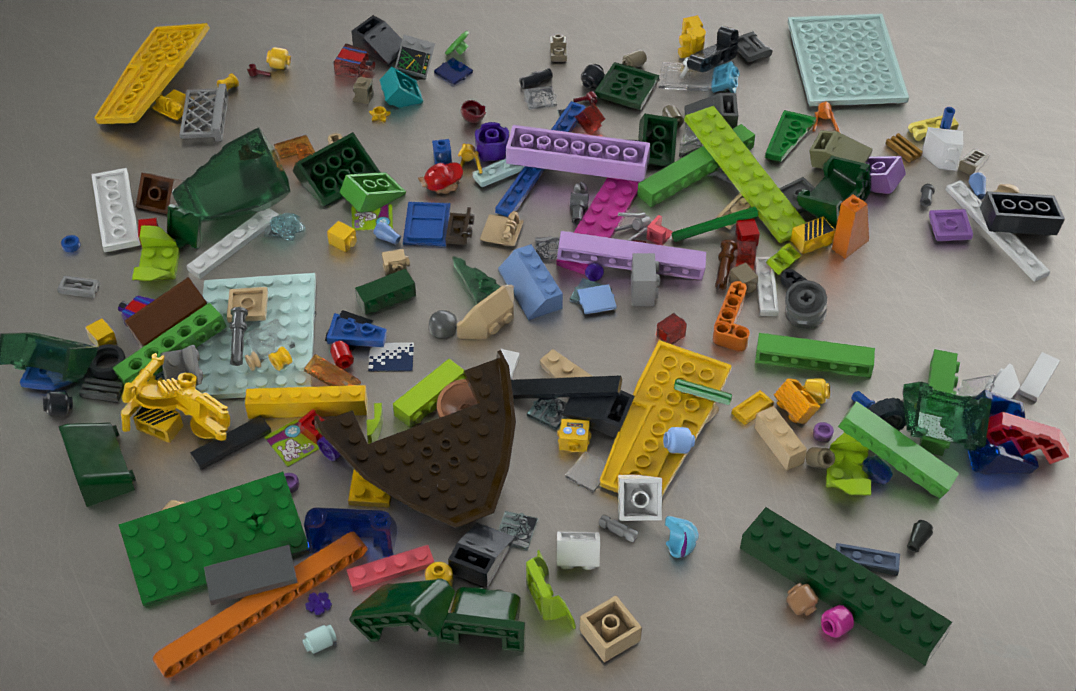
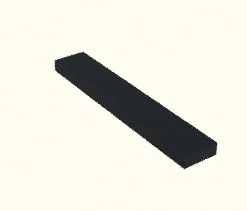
(566, 387)

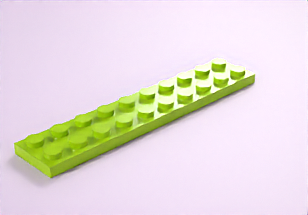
(745, 172)

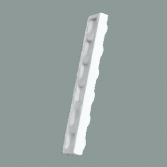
(231, 243)

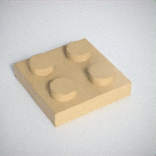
(252, 299)

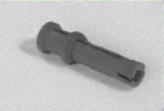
(238, 328)

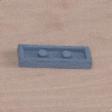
(872, 559)

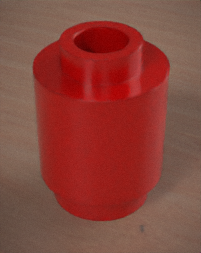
(341, 354)

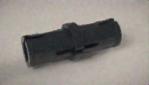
(535, 78)

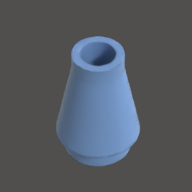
(978, 184)
(386, 233)

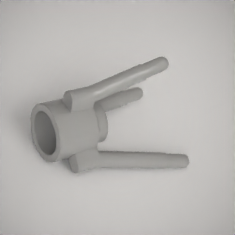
(639, 223)

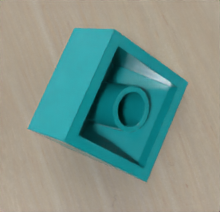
(400, 89)

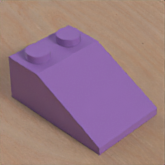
(885, 173)

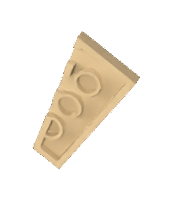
(560, 367)

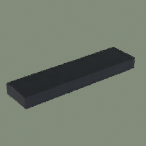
(234, 441)

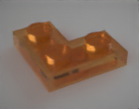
(297, 146)

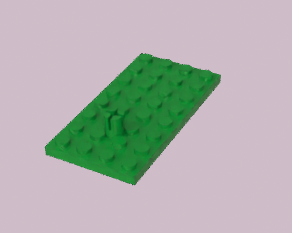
(178, 542)

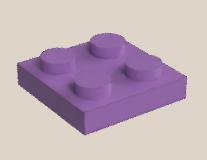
(950, 225)

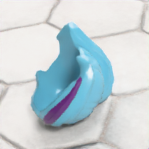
(682, 536)

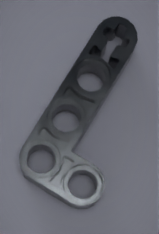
(717, 54)

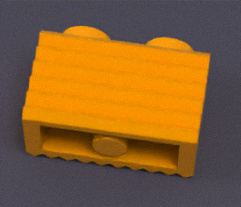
(796, 401)

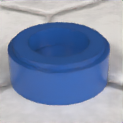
(70, 243)

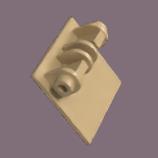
(502, 229)

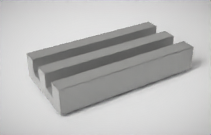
(76, 287)

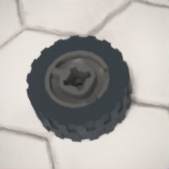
(891, 411)

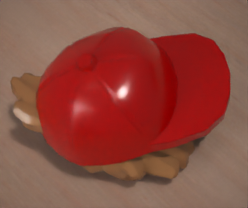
(442, 177)

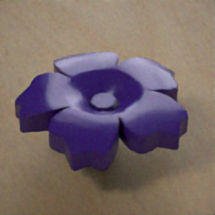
(318, 603)

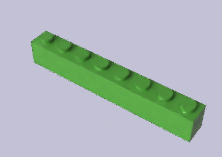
(685, 171)

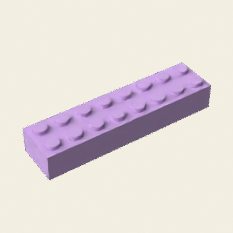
(577, 153)

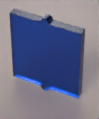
(453, 71)

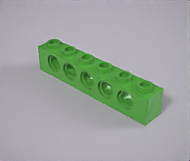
(191, 331)

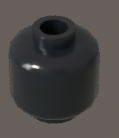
(592, 76)
(57, 403)

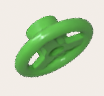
(459, 44)

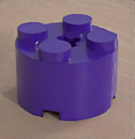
(491, 141)

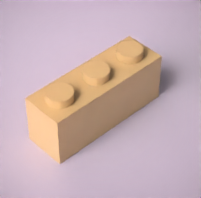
(780, 438)

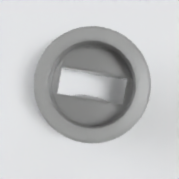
(578, 186)

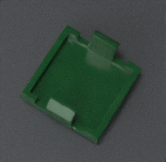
(184, 226)

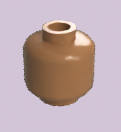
(802, 599)

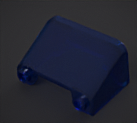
(1004, 457)
(325, 523)

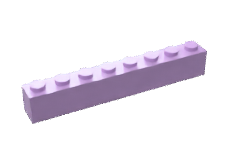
(618, 254)

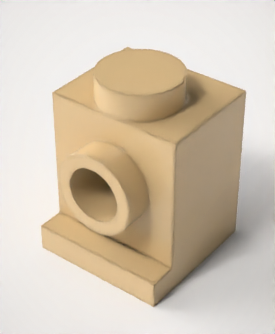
(394, 261)

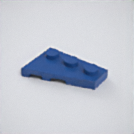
(355, 333)

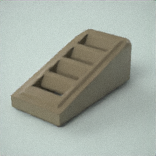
(973, 161)

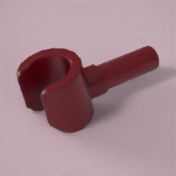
(253, 71)
(590, 96)

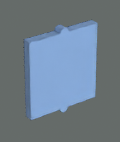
(596, 299)

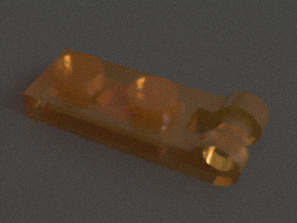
(329, 373)

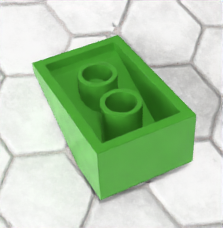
(370, 190)

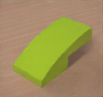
(783, 258)
(375, 425)

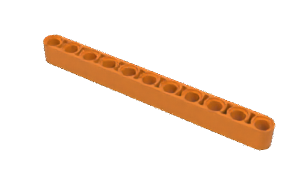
(257, 607)

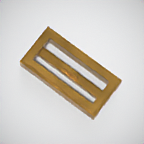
(905, 146)

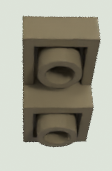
(558, 48)

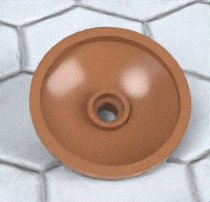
(455, 398)

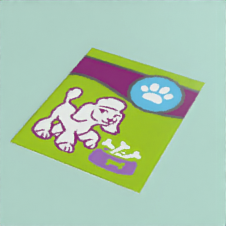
(370, 219)
(291, 443)

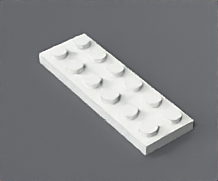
(115, 210)

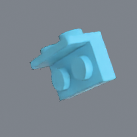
(725, 77)

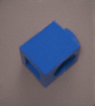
(442, 151)

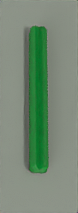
(714, 224)

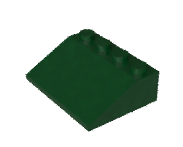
(326, 169)

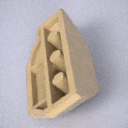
(488, 315)

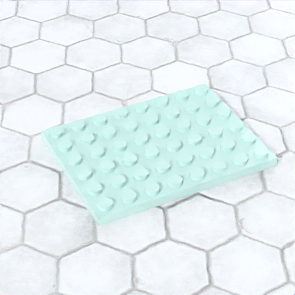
(847, 60)
(292, 303)

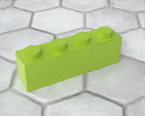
(423, 397)

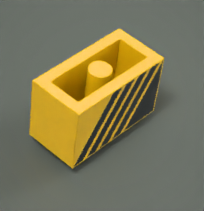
(812, 235)
(158, 423)

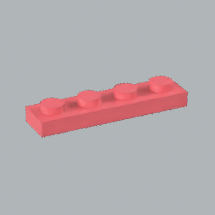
(390, 567)

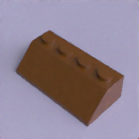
(165, 312)

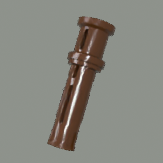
(725, 257)

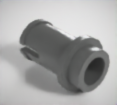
(927, 191)

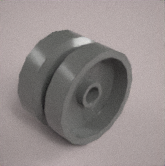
(806, 304)

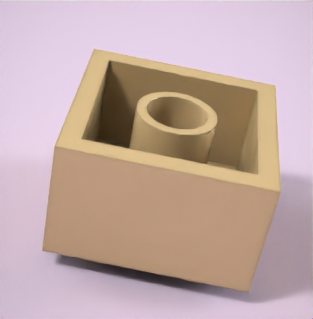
(610, 628)

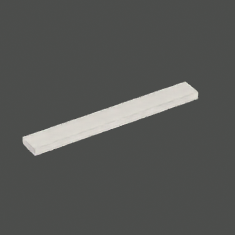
(1007, 241)

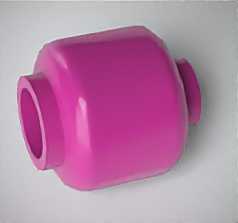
(837, 621)

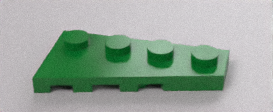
(788, 133)

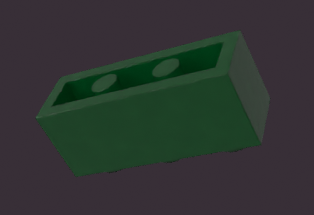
(385, 291)

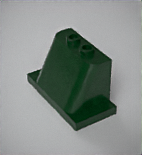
(485, 614)

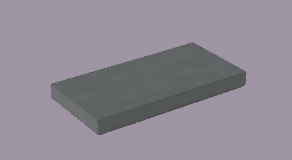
(250, 575)

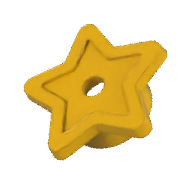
(379, 113)

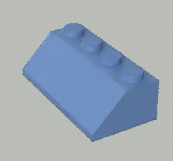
(532, 283)

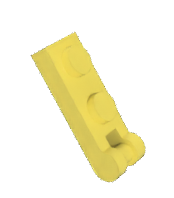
(924, 124)

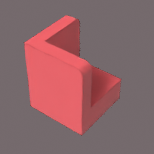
(658, 233)

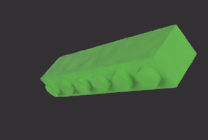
(815, 355)
(941, 378)
(898, 450)

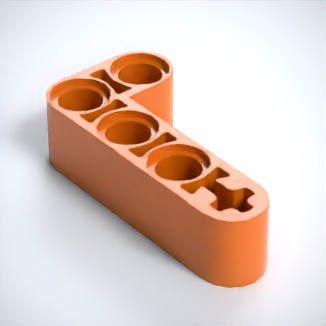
(726, 330)

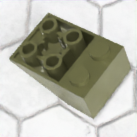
(839, 145)

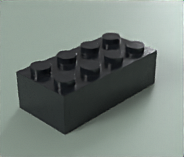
(1022, 213)

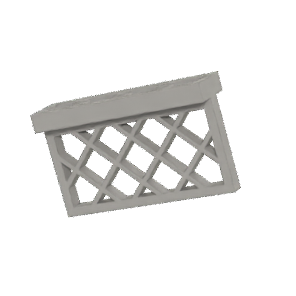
(217, 113)

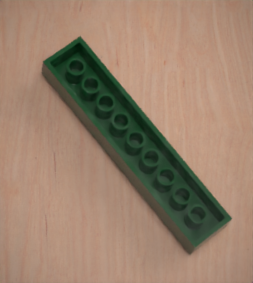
(844, 582)

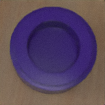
(594, 272)

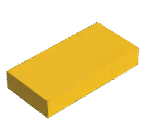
(748, 409)

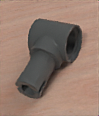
(578, 204)

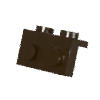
(459, 227)

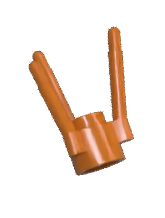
(825, 112)

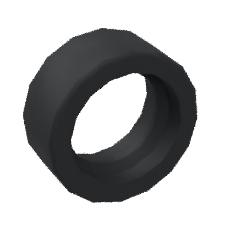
(103, 352)

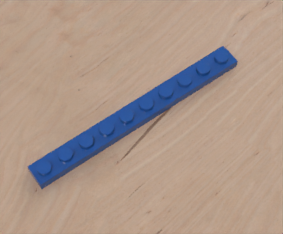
(529, 175)

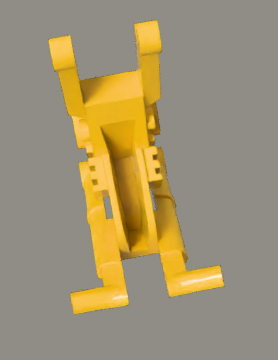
(171, 395)

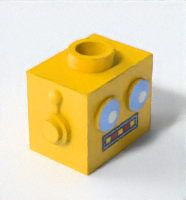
(574, 435)

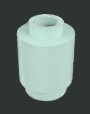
(319, 638)

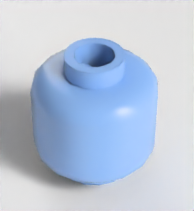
(678, 440)

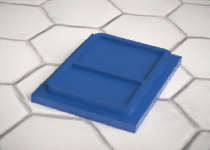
(426, 223)

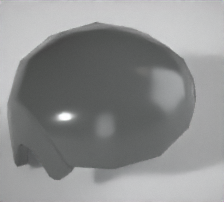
(442, 324)

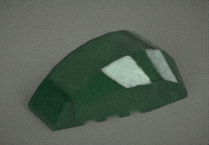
(236, 180)

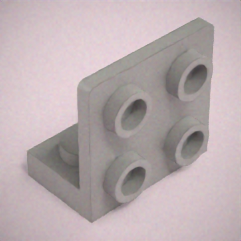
(182, 362)

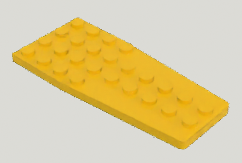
(150, 72)
(659, 407)

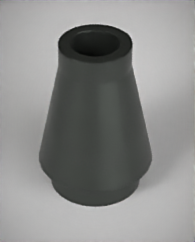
(920, 534)

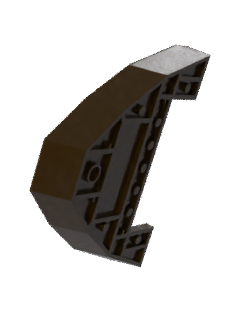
(444, 466)

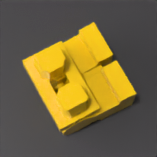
(691, 37)

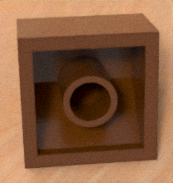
(156, 192)

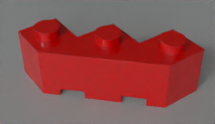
(1028, 436)

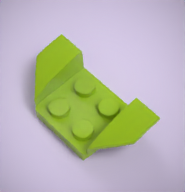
(158, 255)
(847, 469)
(542, 593)

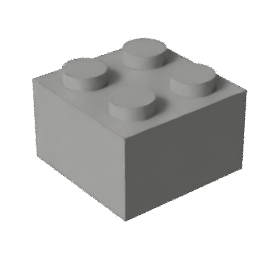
(644, 279)

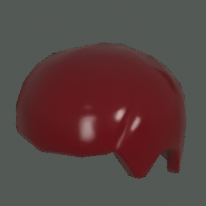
(472, 111)

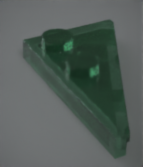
(476, 281)

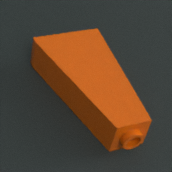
(851, 227)

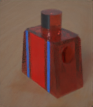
(352, 62)

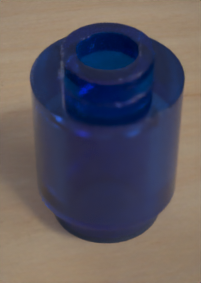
(877, 469)

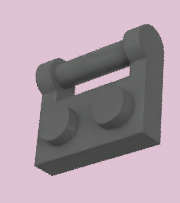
(752, 48)

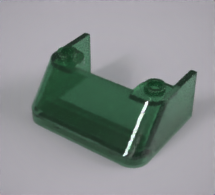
(47, 353)

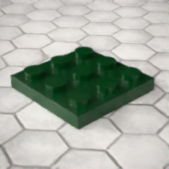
(627, 85)

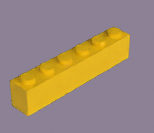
(298, 401)

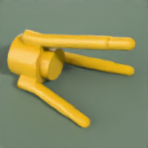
(468, 153)

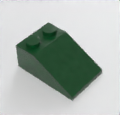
(661, 135)

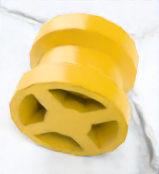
(280, 358)

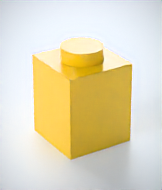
(342, 236)
(101, 333)

